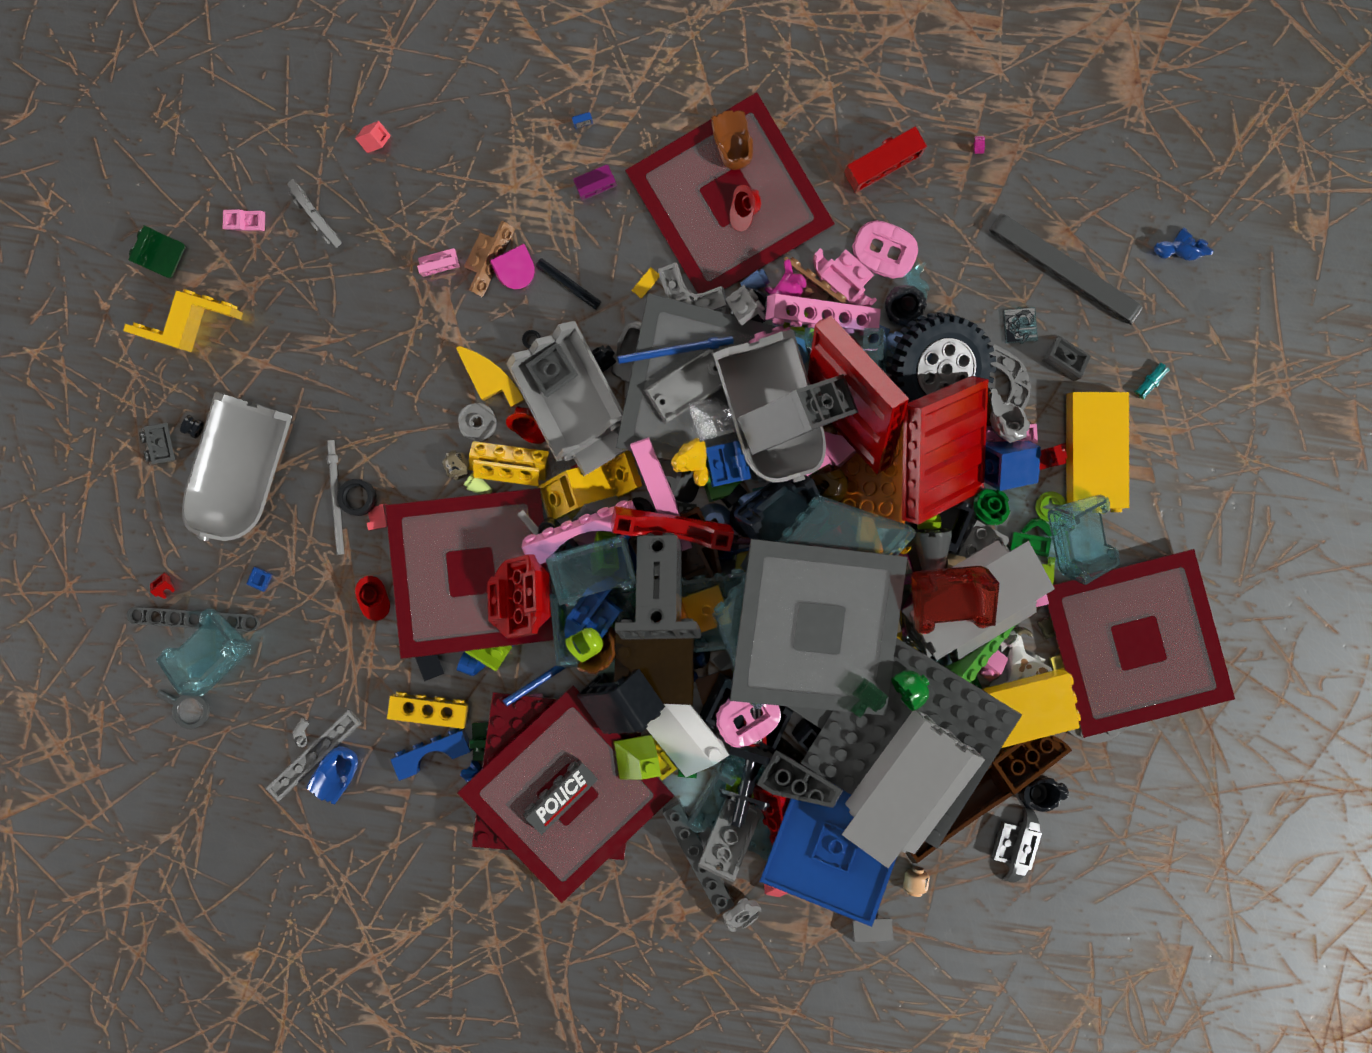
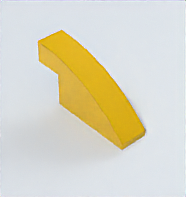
(489, 378)

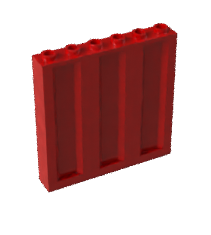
(879, 401)
(944, 449)

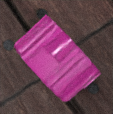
(979, 144)

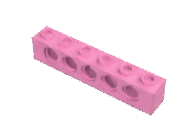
(778, 303)

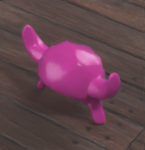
(790, 284)

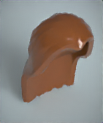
(733, 139)
(603, 658)

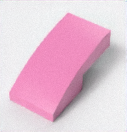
(243, 220)

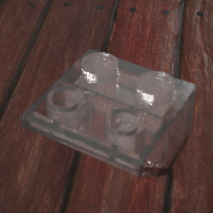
(711, 419)

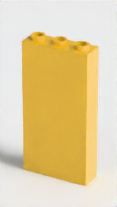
(1098, 447)
(1043, 701)

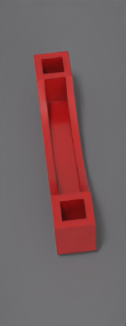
(639, 522)

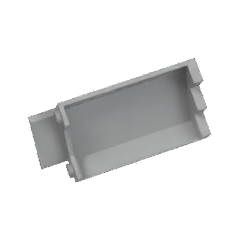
(583, 414)
(909, 789)

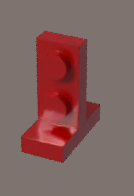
(1053, 456)

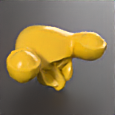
(693, 458)

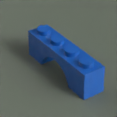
(408, 763)

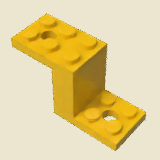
(184, 320)
(571, 490)

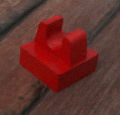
(160, 584)

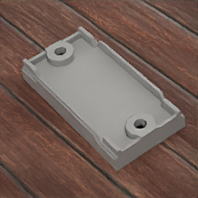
(685, 385)
(727, 842)

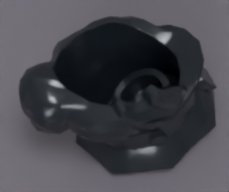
(1043, 794)

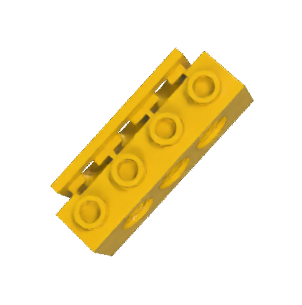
(498, 471)
(399, 711)

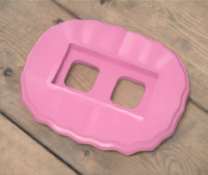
(891, 236)
(753, 730)

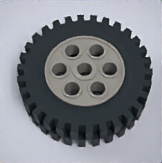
(930, 336)

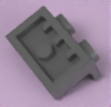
(157, 444)

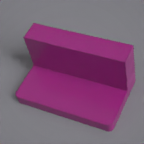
(594, 182)

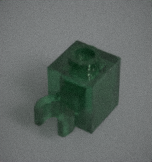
(869, 697)

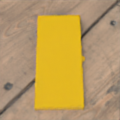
(646, 283)

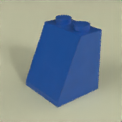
(1011, 464)

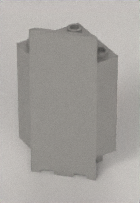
(1021, 584)

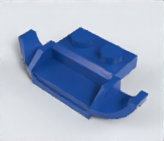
(592, 612)

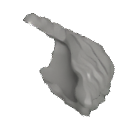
(1006, 419)

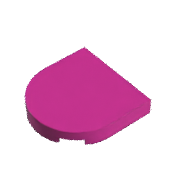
(514, 267)

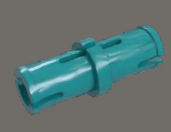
(1152, 381)

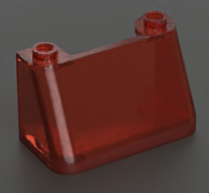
(954, 596)

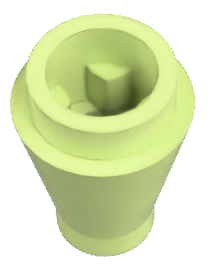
(477, 485)

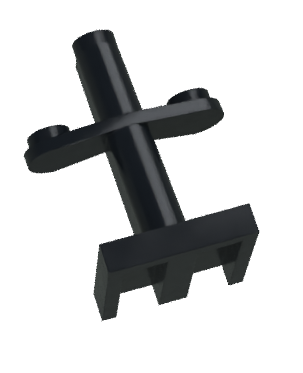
(749, 774)

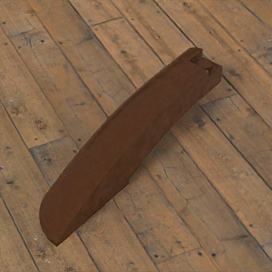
(1005, 777)

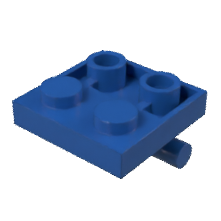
(727, 464)

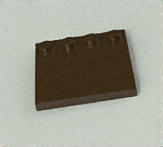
(664, 663)

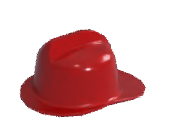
(744, 207)
(525, 425)
(372, 598)

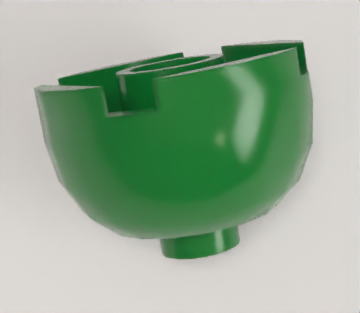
(912, 688)

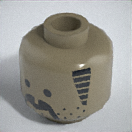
(456, 465)

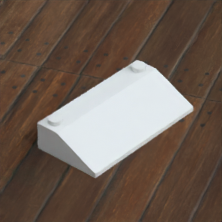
(687, 739)

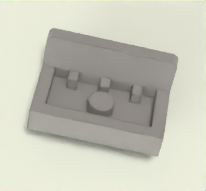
(744, 305)

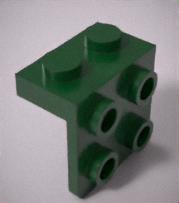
(156, 252)

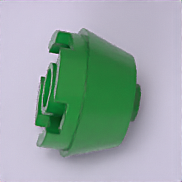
(991, 507)

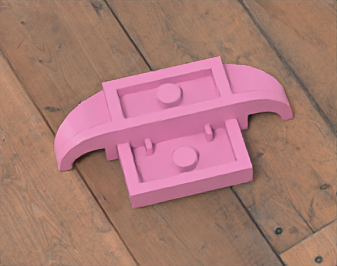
(846, 276)

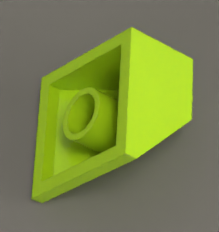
(637, 758)

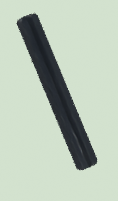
(568, 283)

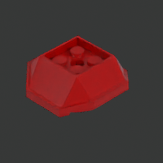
(519, 597)

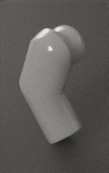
(299, 733)

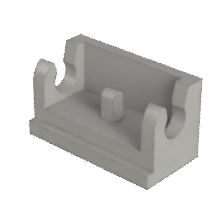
(880, 931)

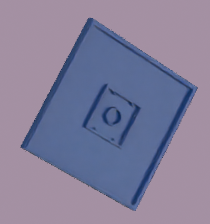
(824, 866)

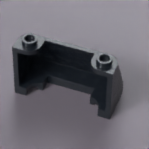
(775, 508)

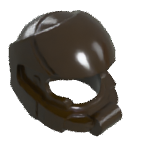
(831, 482)

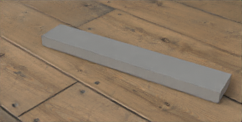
(313, 755)

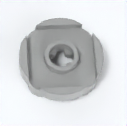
(488, 421)
(741, 915)

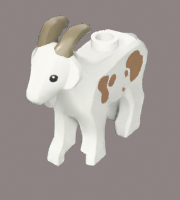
(1019, 663)

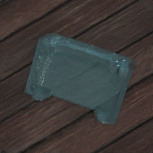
(1081, 539)
(591, 569)
(204, 656)

